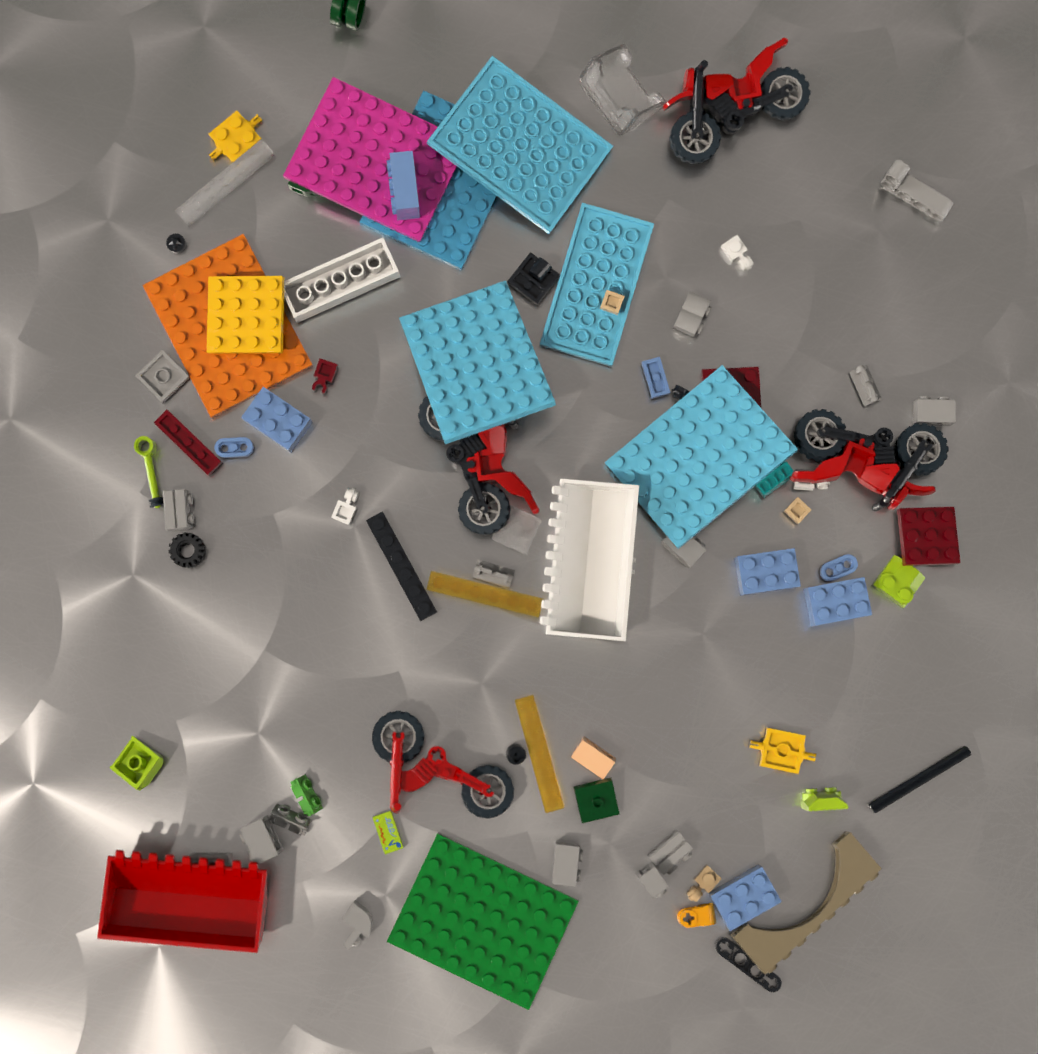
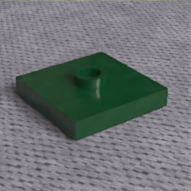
(596, 800)

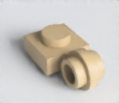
(706, 879)

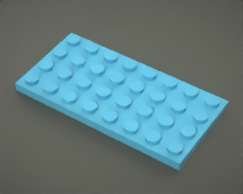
(601, 256)

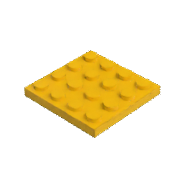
(245, 314)

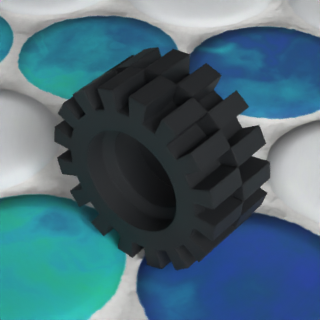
(197, 556)

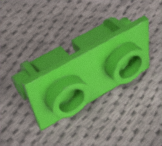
(303, 787)

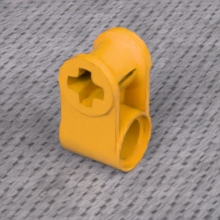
(700, 915)

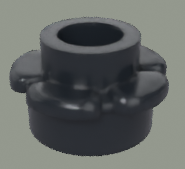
(679, 392)

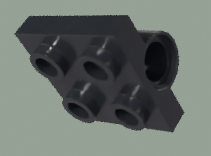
(534, 278)

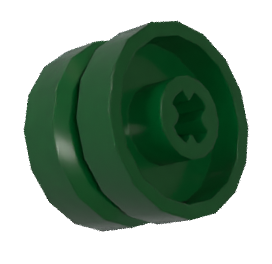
(347, 12)

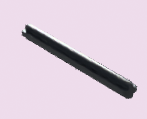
(920, 779)

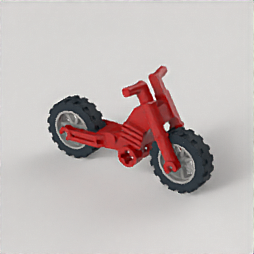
(427, 768)

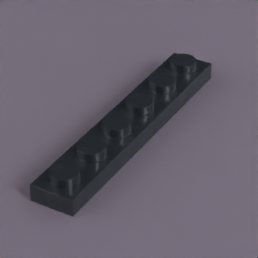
(401, 566)

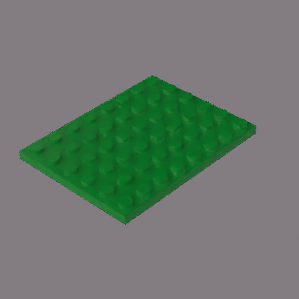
(483, 921)

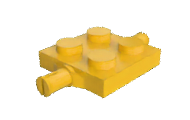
(234, 136)
(782, 750)

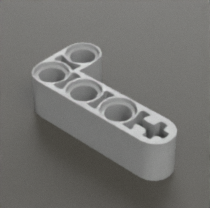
(915, 192)

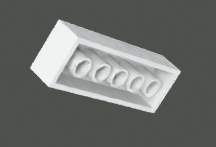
(340, 280)

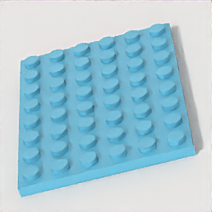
(519, 144)
(476, 362)
(701, 456)

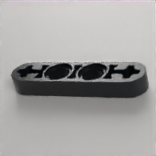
(747, 965)

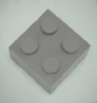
(261, 840)

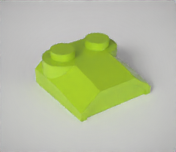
(898, 581)
(137, 764)
(822, 800)

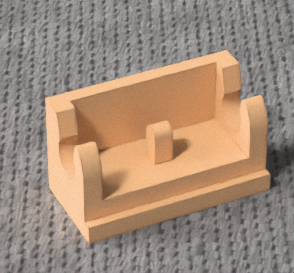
(593, 757)

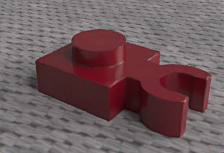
(325, 373)

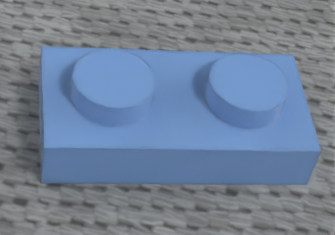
(655, 377)

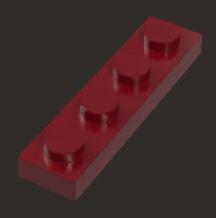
(188, 442)

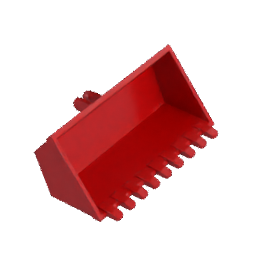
(183, 902)

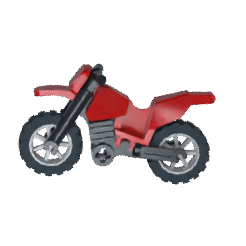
(732, 102)
(869, 456)
(481, 464)

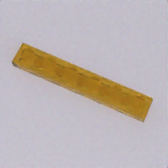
(484, 594)
(539, 754)

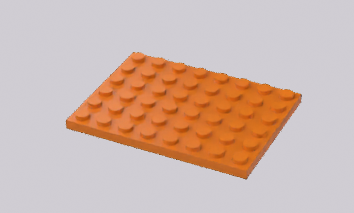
(182, 307)

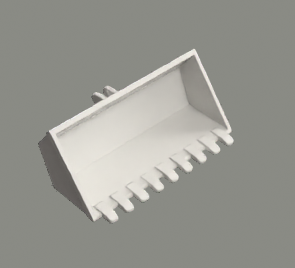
(591, 559)

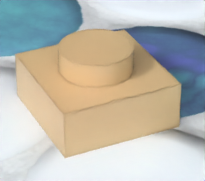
(612, 302)
(797, 510)

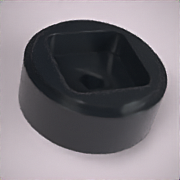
(176, 243)
(515, 754)

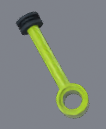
(156, 501)

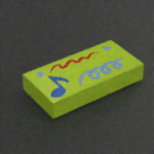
(388, 832)

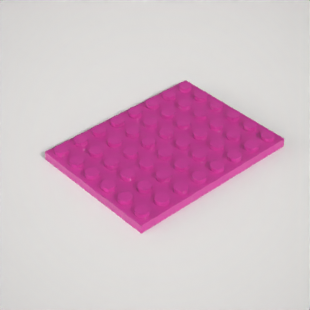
(348, 151)

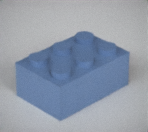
(403, 185)
(277, 419)
(767, 572)
(837, 601)
(744, 897)

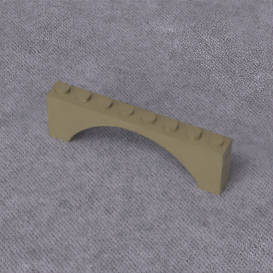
(852, 871)

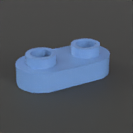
(234, 447)
(838, 568)

